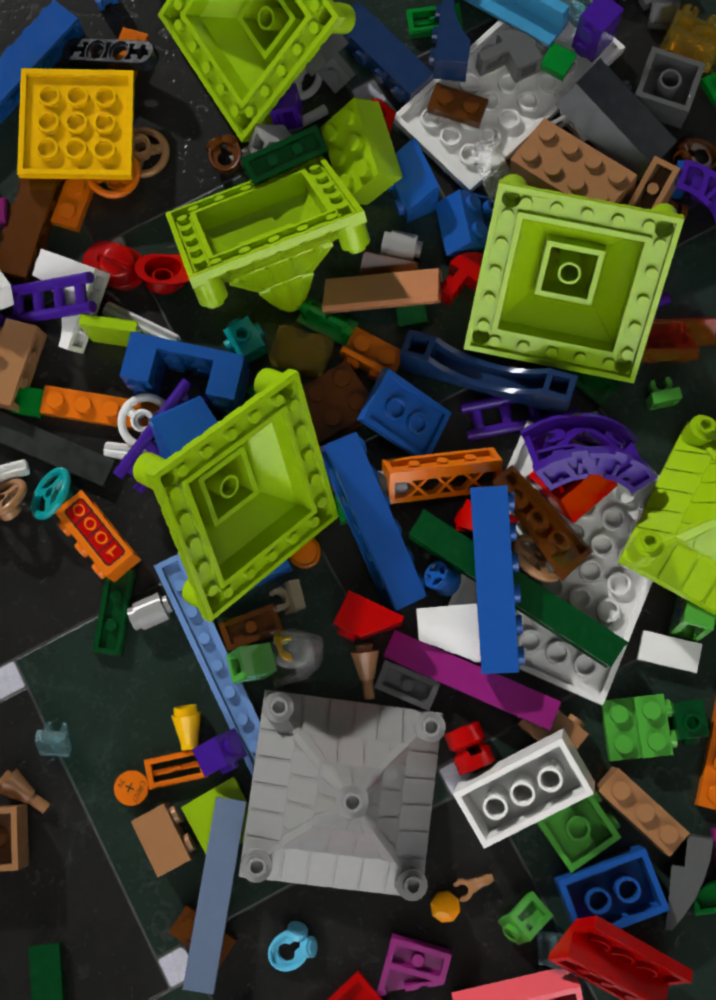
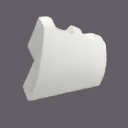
(451, 629)

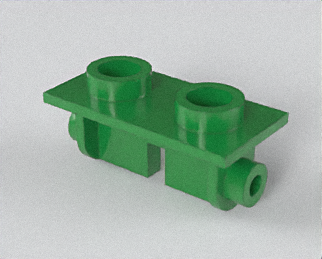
(334, 325)

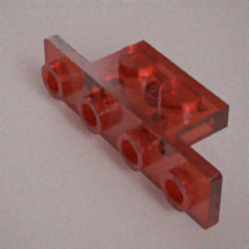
(678, 339)

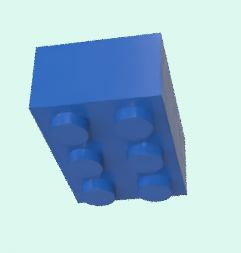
(616, 888)

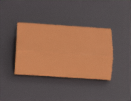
(382, 291)

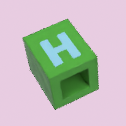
(251, 663)

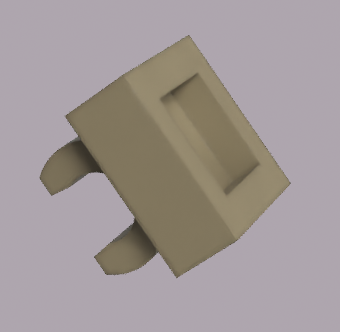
(291, 597)

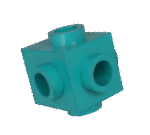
(245, 339)

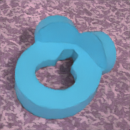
(295, 932)

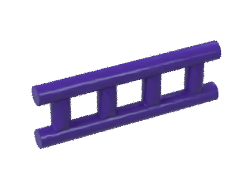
(60, 308)
(508, 425)
(145, 439)

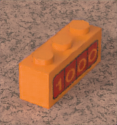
(96, 537)

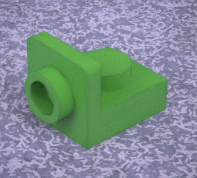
(525, 919)

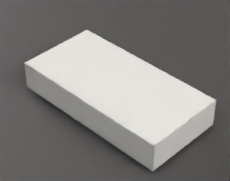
(669, 651)

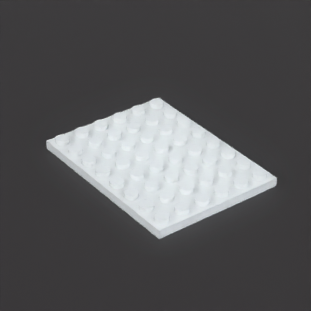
(596, 587)

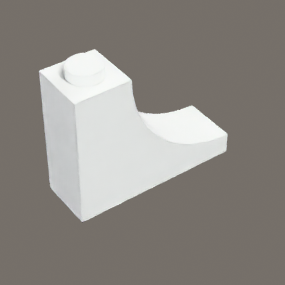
(52, 265)

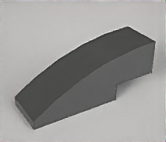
(688, 877)

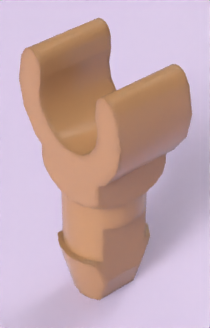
(473, 885)

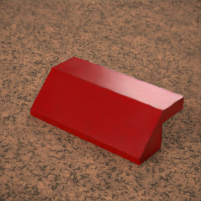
(617, 961)

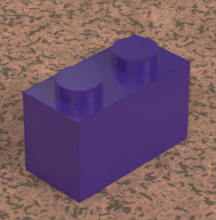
(596, 28)

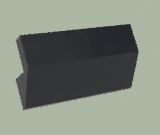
(615, 119)

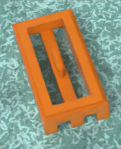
(151, 773)

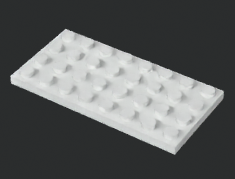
(511, 111)

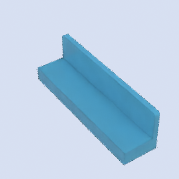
(537, 18)

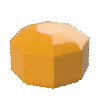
(445, 906)

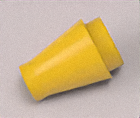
(187, 725)

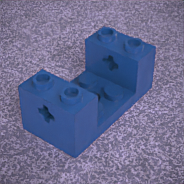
(149, 356)

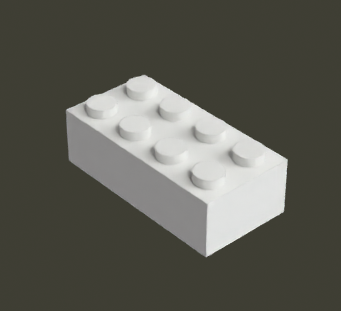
(524, 788)

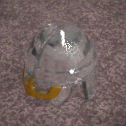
(296, 655)

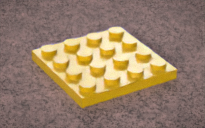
(76, 124)

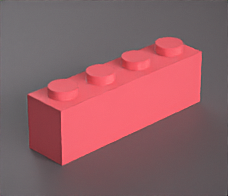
(543, 985)

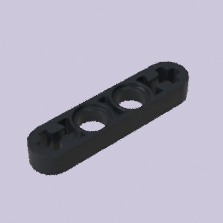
(111, 48)

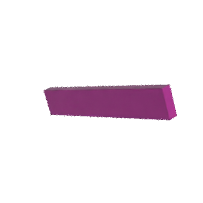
(468, 679)

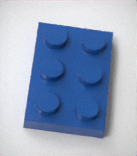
(404, 414)

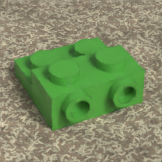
(638, 727)
(580, 831)

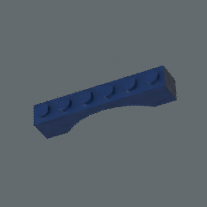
(452, 45)
(537, 388)

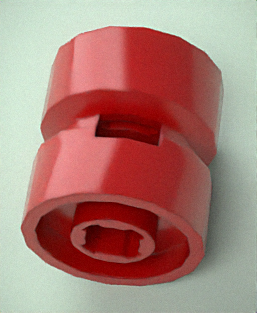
(464, 737)

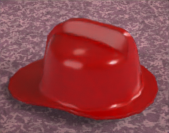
(115, 260)
(162, 272)

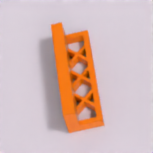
(440, 465)

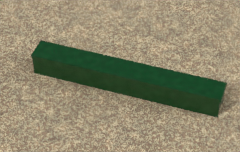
(536, 601)

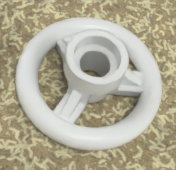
(136, 415)

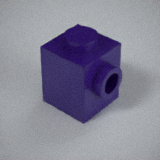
(220, 753)

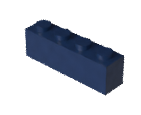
(386, 56)

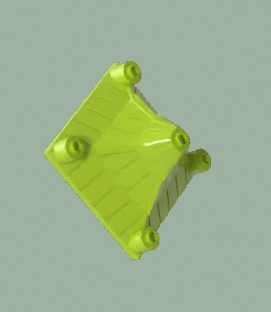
(252, 48)
(268, 235)
(571, 280)
(243, 493)
(677, 526)

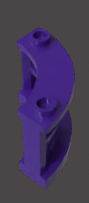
(700, 183)
(561, 461)

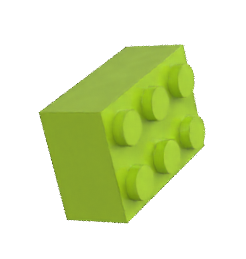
(362, 149)

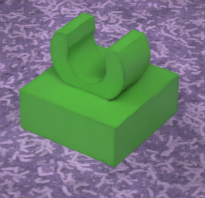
(662, 398)

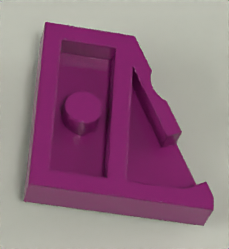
(413, 965)

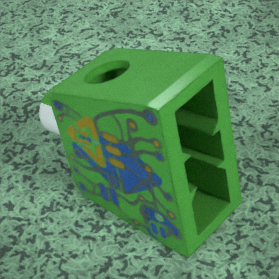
(690, 621)

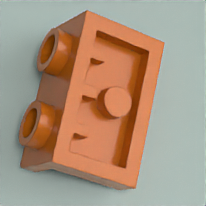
(370, 354)

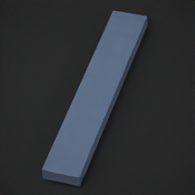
(214, 896)

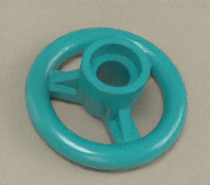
(54, 495)

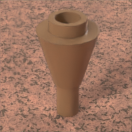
(365, 662)
(18, 788)

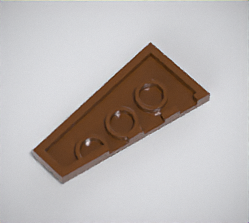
(550, 532)

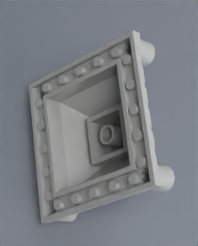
(342, 795)

